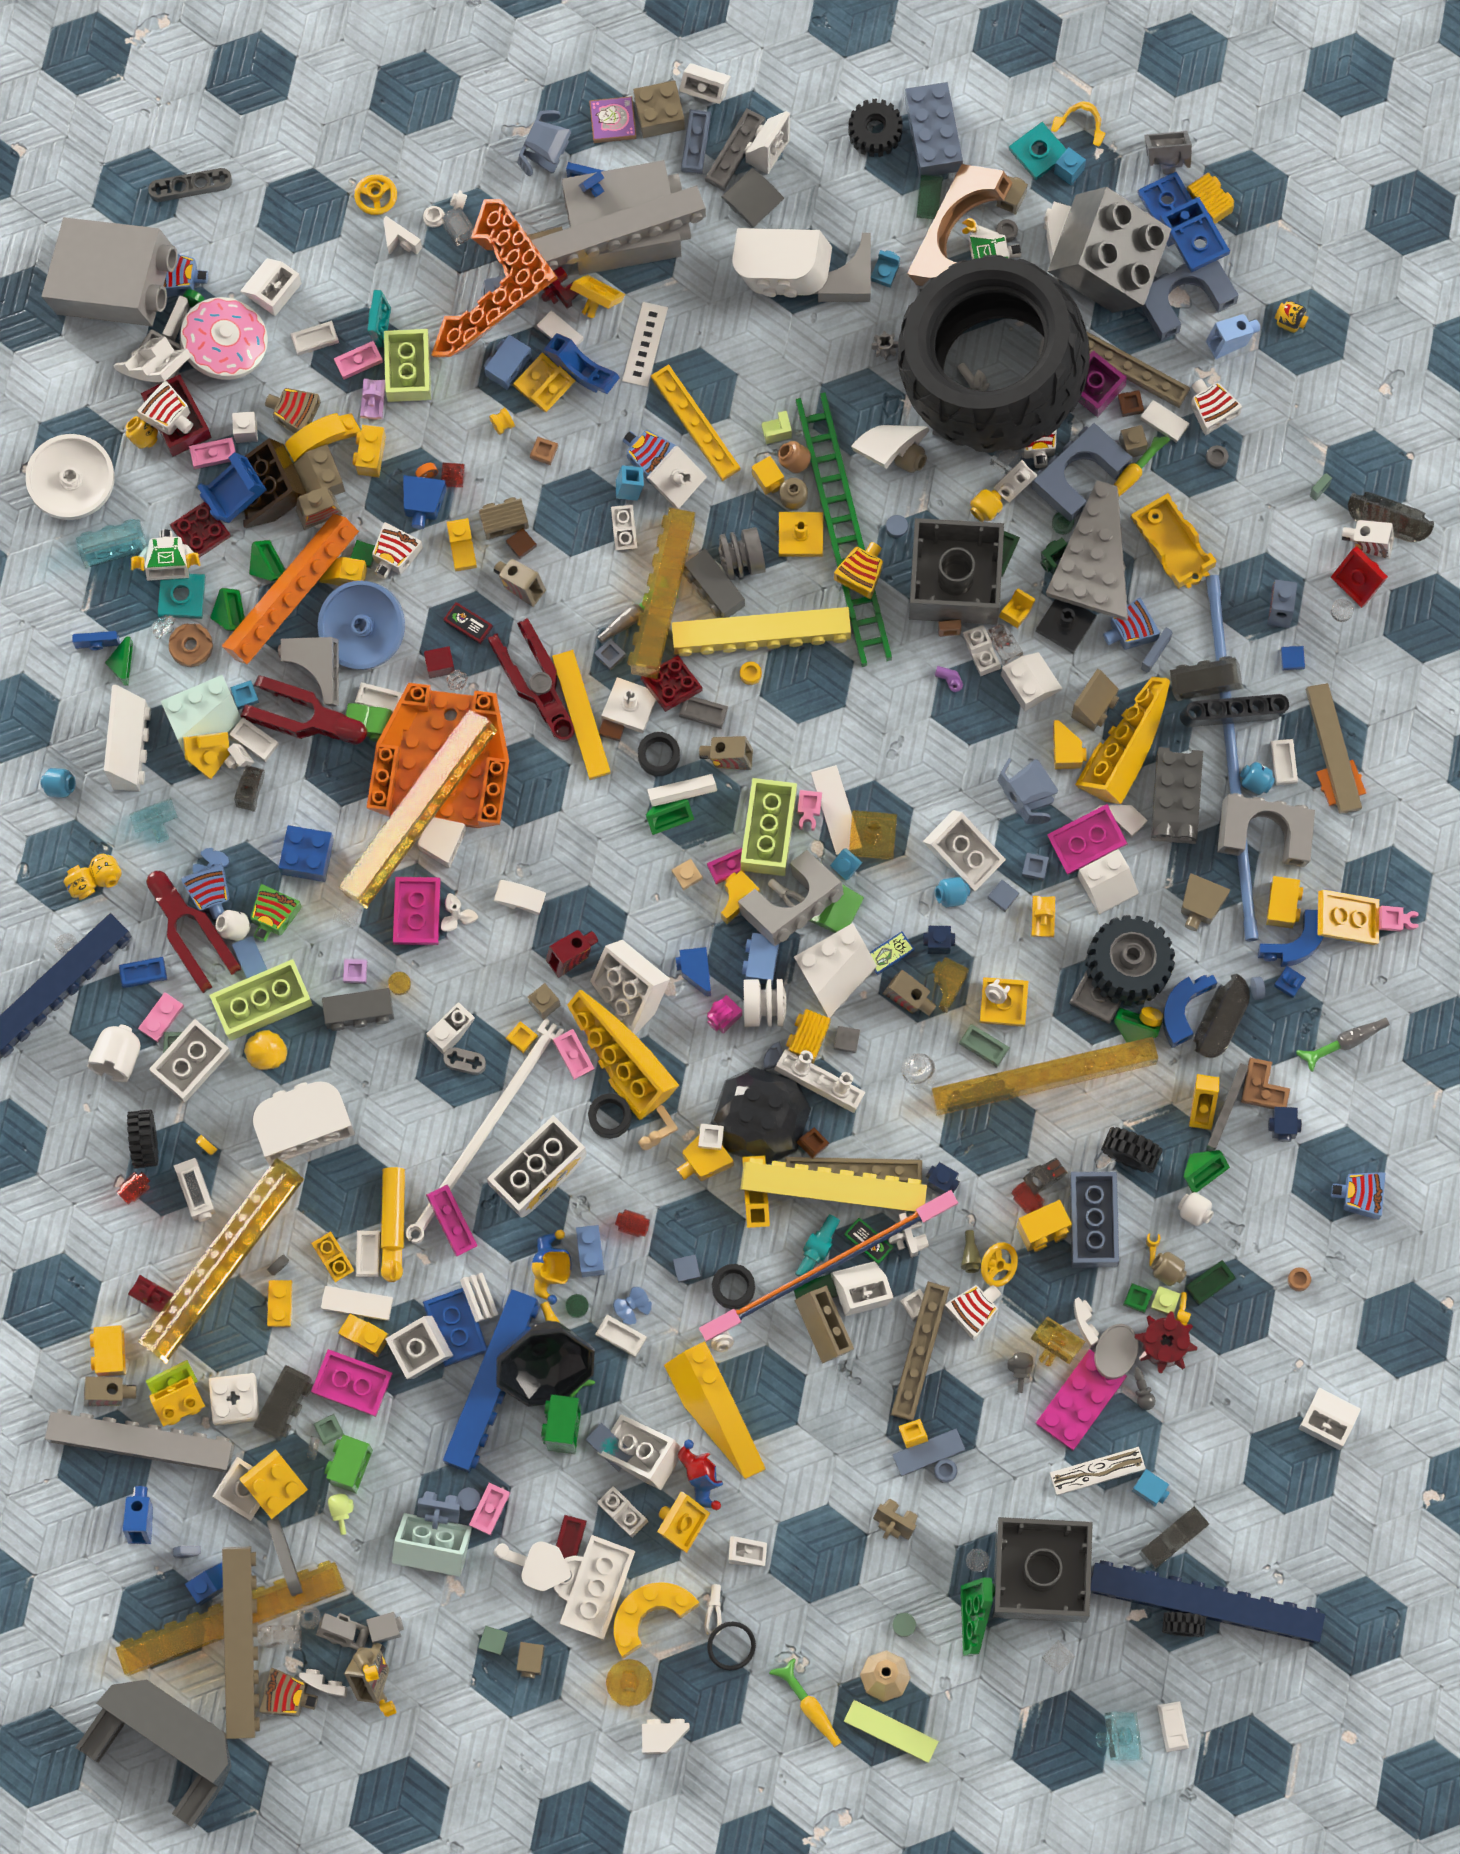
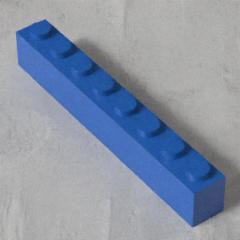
(484, 1394)

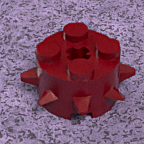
(1163, 1354)

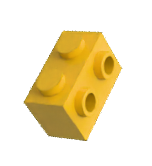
(370, 450)
(177, 1401)

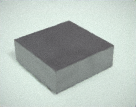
(847, 1039)

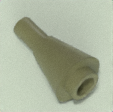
(971, 1258)

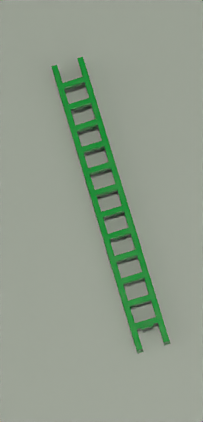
(841, 519)

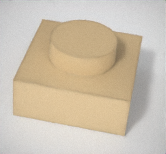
(687, 874)

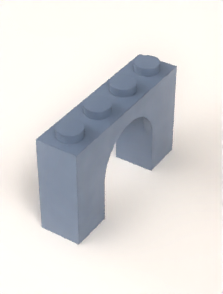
(1209, 278)
(1091, 445)

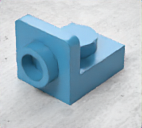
(885, 268)

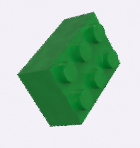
(562, 1424)

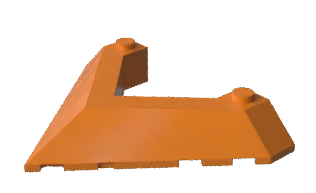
(525, 277)

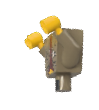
(368, 1676)

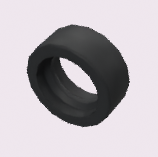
(658, 770)
(604, 1099)
(730, 1269)

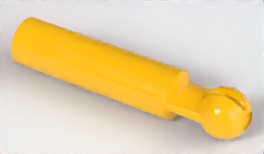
(392, 1222)

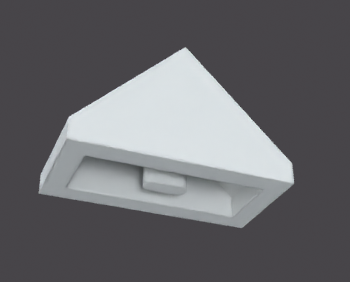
(747, 1552)

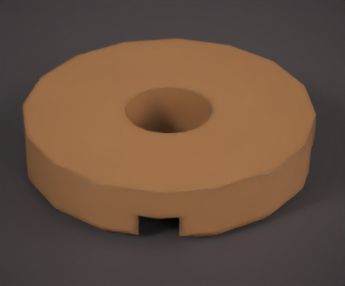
(192, 657)

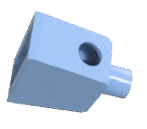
(1231, 335)

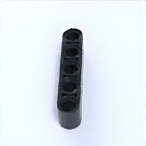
(1241, 704)

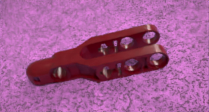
(547, 704)
(324, 721)
(174, 908)

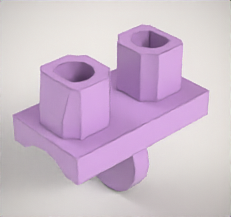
(373, 399)

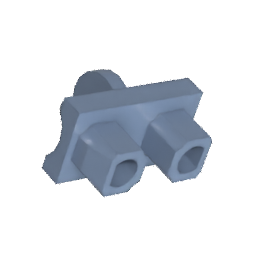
(438, 1511)

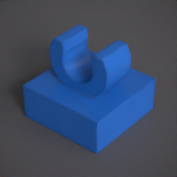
(592, 183)
(1289, 981)

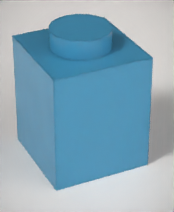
(1069, 166)
(629, 483)
(1151, 1488)

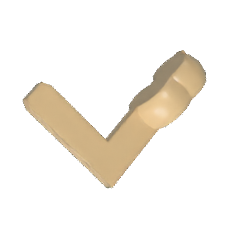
(655, 1137)

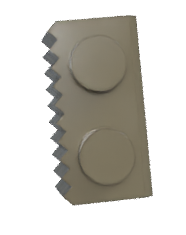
(503, 518)

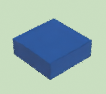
(1293, 658)

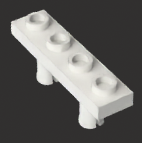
(820, 1081)

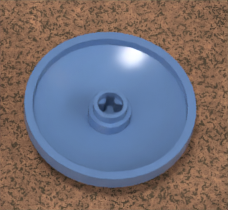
(365, 622)

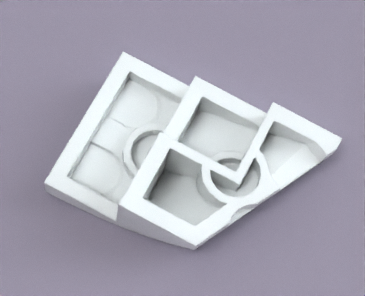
(153, 361)
(887, 441)

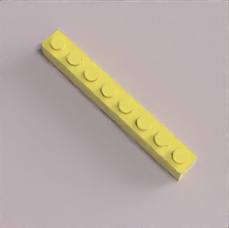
(761, 631)
(833, 1186)

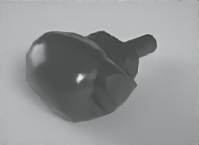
(1021, 1365)

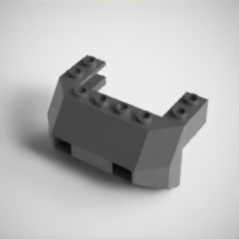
(172, 1729)

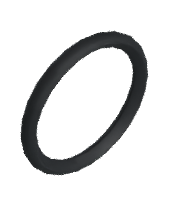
(712, 1636)

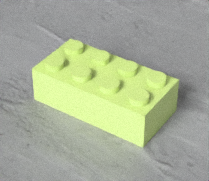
(768, 827)
(261, 1000)

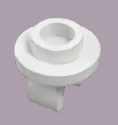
(996, 993)
(722, 1342)

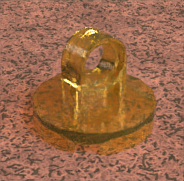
(629, 1682)

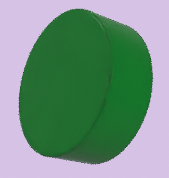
(193, 297)

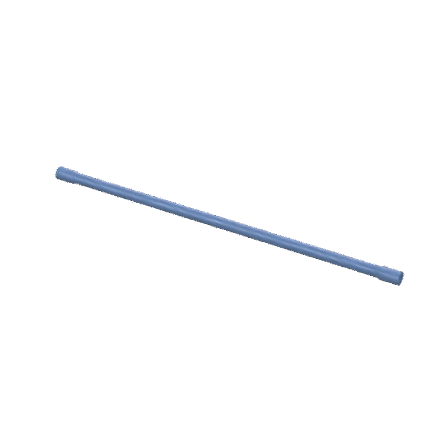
(1250, 921)

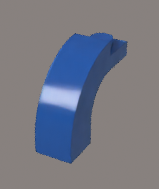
(580, 367)
(1300, 949)
(1174, 1019)

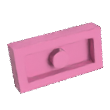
(358, 360)
(212, 453)
(161, 1017)
(573, 1054)
(489, 1509)

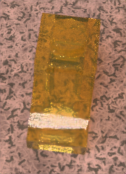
(950, 978)

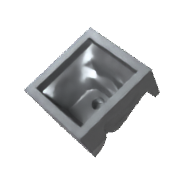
(1169, 150)

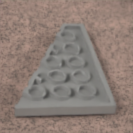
(1092, 563)

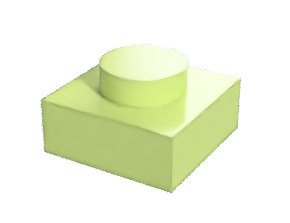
(1165, 1300)

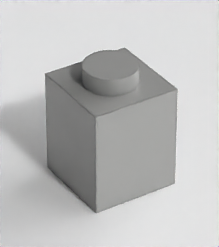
(385, 1627)

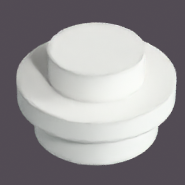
(458, 200)
(433, 216)

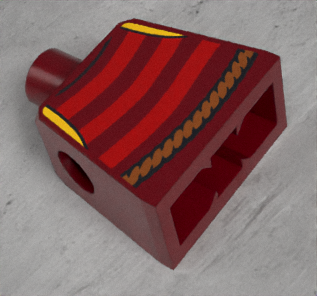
(570, 951)

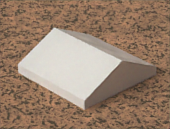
(233, 1492)

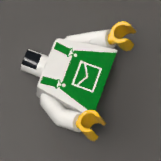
(988, 242)
(165, 558)

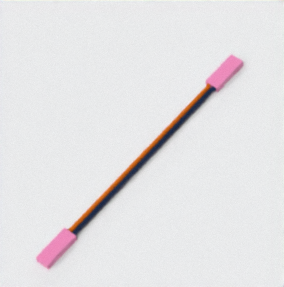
(925, 1213)

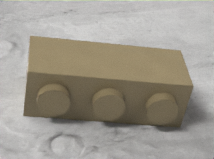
(824, 1324)

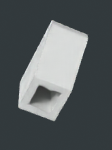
(450, 1028)
(662, 1737)

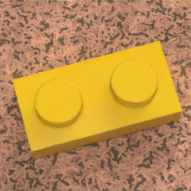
(279, 1303)

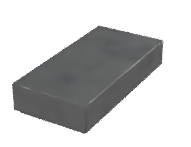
(704, 712)

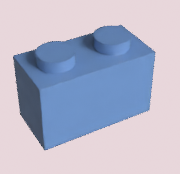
(507, 361)
(761, 959)
(590, 1251)

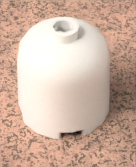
(115, 1053)

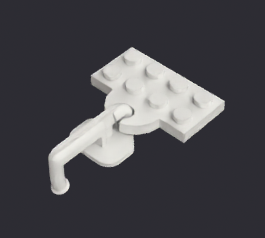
(593, 1582)

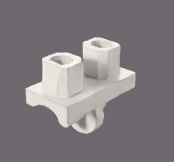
(1015, 481)
(914, 1244)

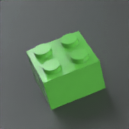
(348, 1463)

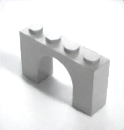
(1295, 822)
(778, 922)

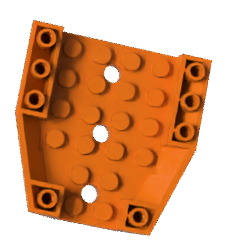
(415, 736)

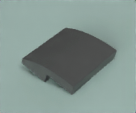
(752, 197)

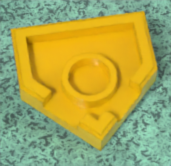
(207, 752)

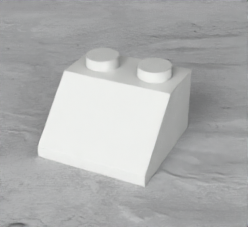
(1030, 680)
(1108, 881)

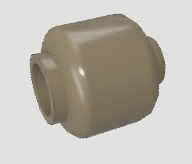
(912, 460)
(793, 493)
(1168, 1268)

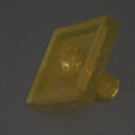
(872, 834)
(1057, 1342)

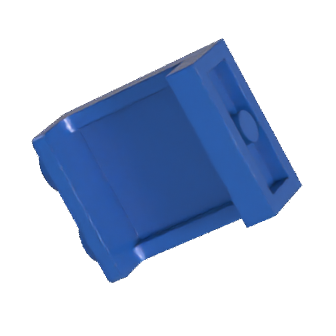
(232, 489)

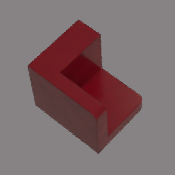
(439, 662)

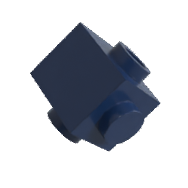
(938, 939)
(1285, 1123)
(942, 1178)

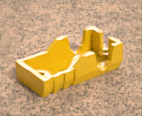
(1173, 542)

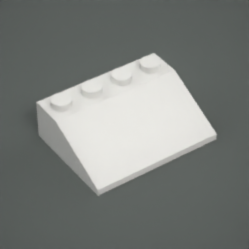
(126, 740)

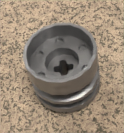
(742, 553)

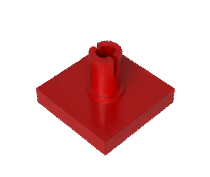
(1359, 576)

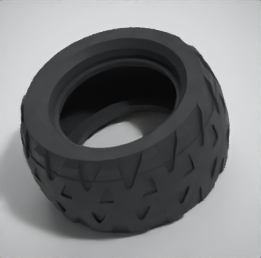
(980, 292)

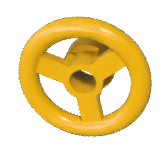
(372, 187)
(994, 1263)

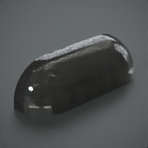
(1407, 522)
(1222, 1017)

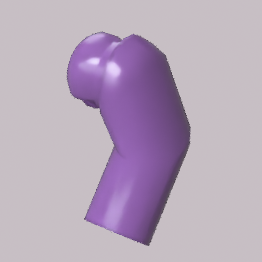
(951, 676)

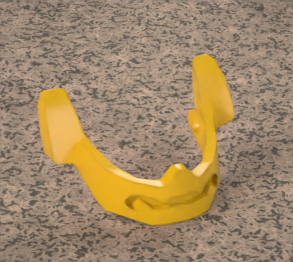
(1098, 134)

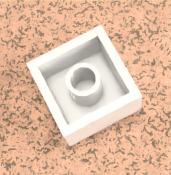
(419, 1347)

